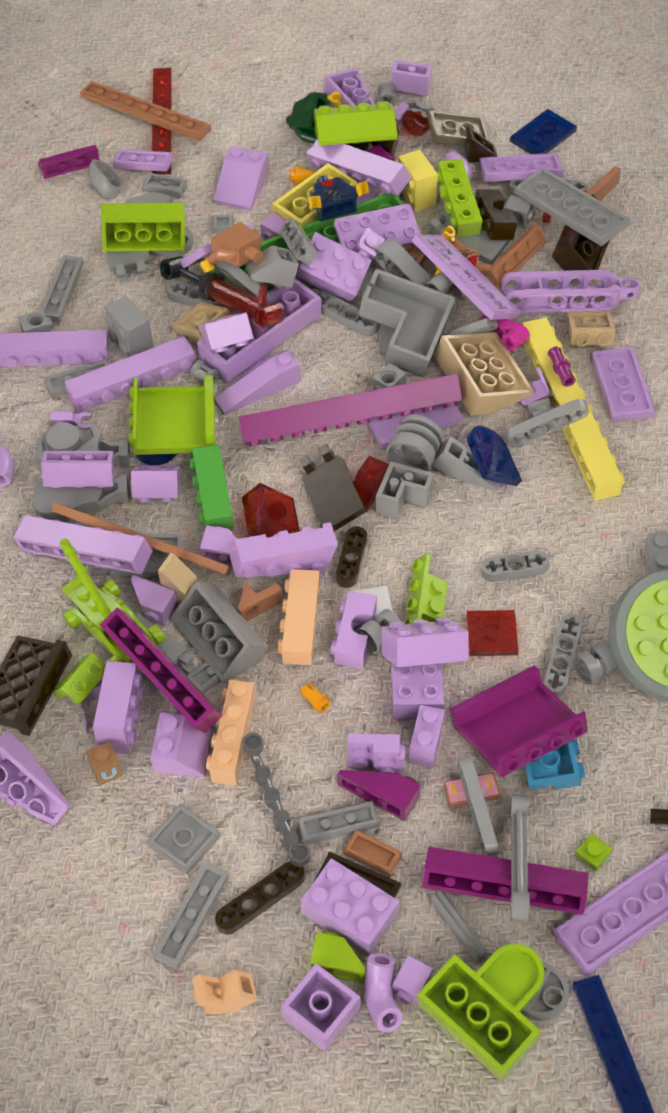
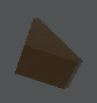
(477, 146)

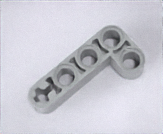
(402, 264)

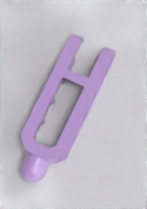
(538, 295)

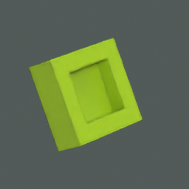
(593, 852)

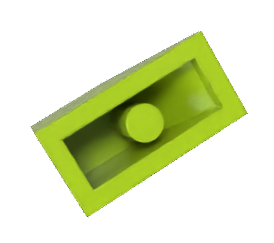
(337, 957)

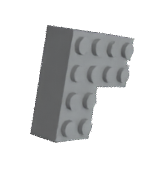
(414, 312)

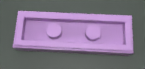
(143, 160)

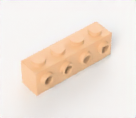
(300, 617)
(233, 727)

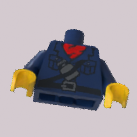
(335, 197)

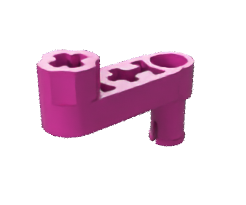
(510, 333)

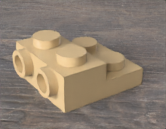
(198, 314)
(590, 328)

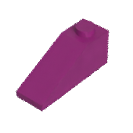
(387, 790)

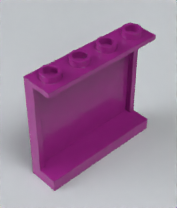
(516, 722)

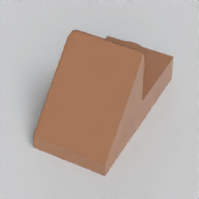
(254, 604)

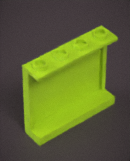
(171, 418)

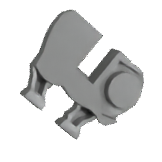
(86, 499)

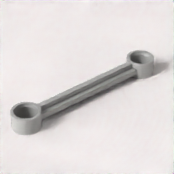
(519, 863)

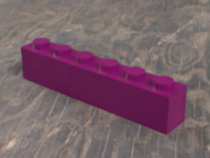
(161, 670)
(491, 879)

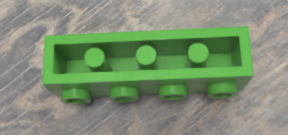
(212, 487)

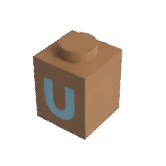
(104, 763)

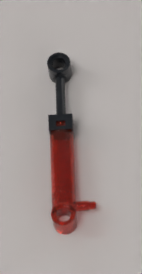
(214, 287)

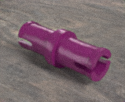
(561, 366)

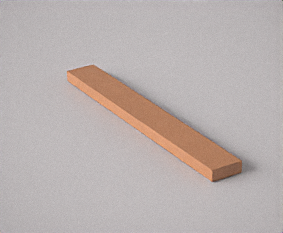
(146, 111)
(153, 542)

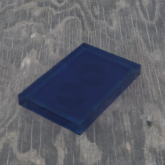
(543, 133)

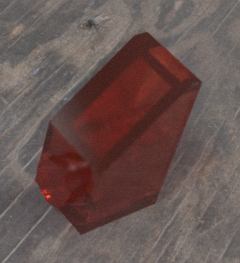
(369, 479)

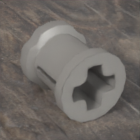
(388, 92)
(200, 369)

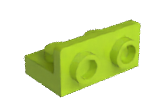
(81, 679)

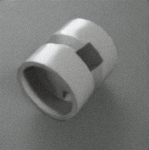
(373, 629)
(595, 662)

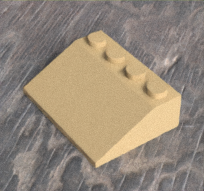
(485, 371)

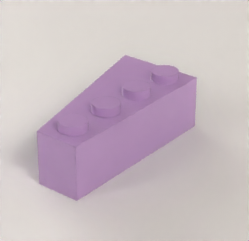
(350, 87)
(282, 552)

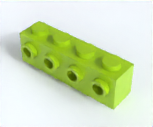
(458, 198)

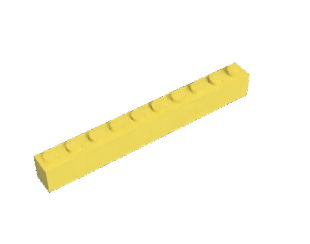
(584, 435)

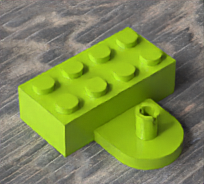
(485, 1006)

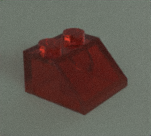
(269, 511)

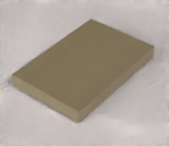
(452, 127)

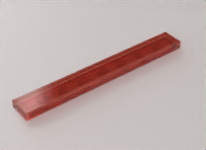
(163, 97)

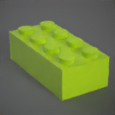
(142, 227)

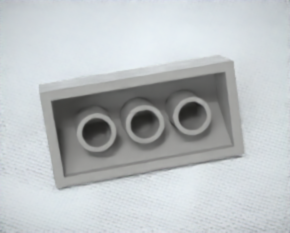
(219, 630)

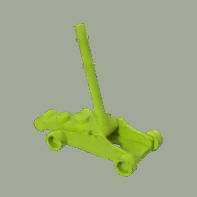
(97, 605)

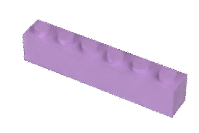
(361, 166)
(54, 348)
(117, 378)
(92, 545)

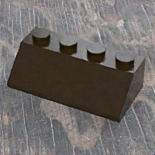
(577, 251)

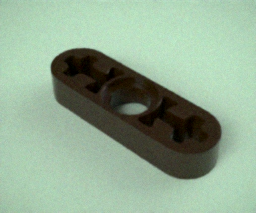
(354, 566)

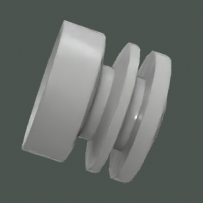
(415, 442)

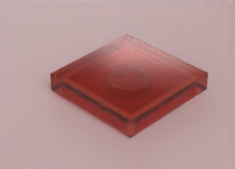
(492, 633)

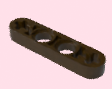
(263, 900)

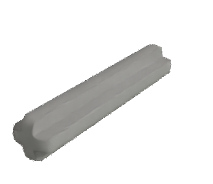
(459, 925)

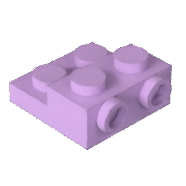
(376, 751)

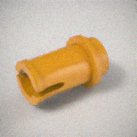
(315, 697)

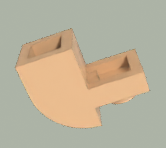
(224, 993)

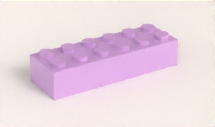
(300, 309)

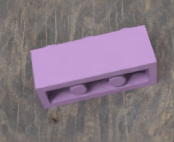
(78, 469)

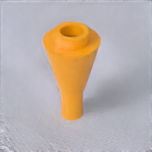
(299, 174)

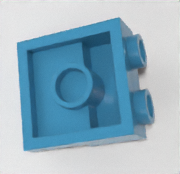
(556, 768)

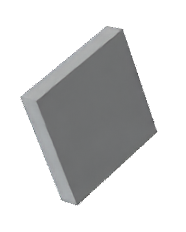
(183, 839)

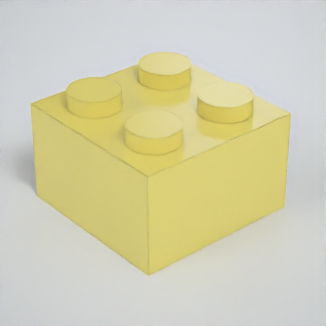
(422, 188)

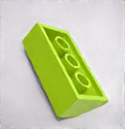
(355, 123)

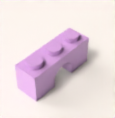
(350, 647)

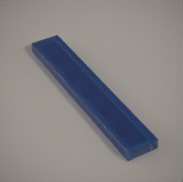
(612, 1046)

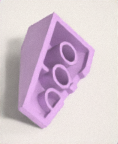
(261, 380)

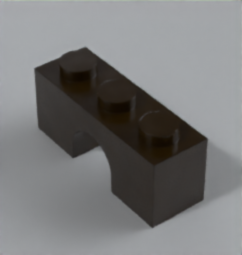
(496, 222)

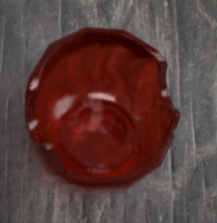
(415, 123)

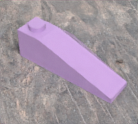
(27, 784)

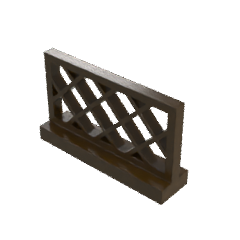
(39, 687)

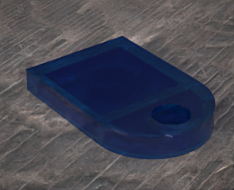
(492, 456)

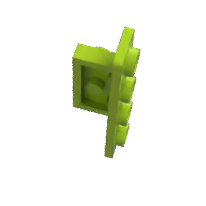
(426, 593)

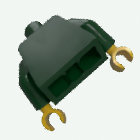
(303, 114)

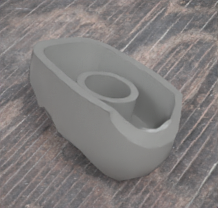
(105, 178)

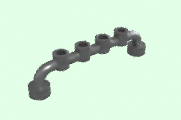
(298, 852)

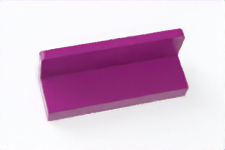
(68, 161)

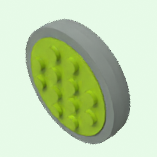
(641, 634)

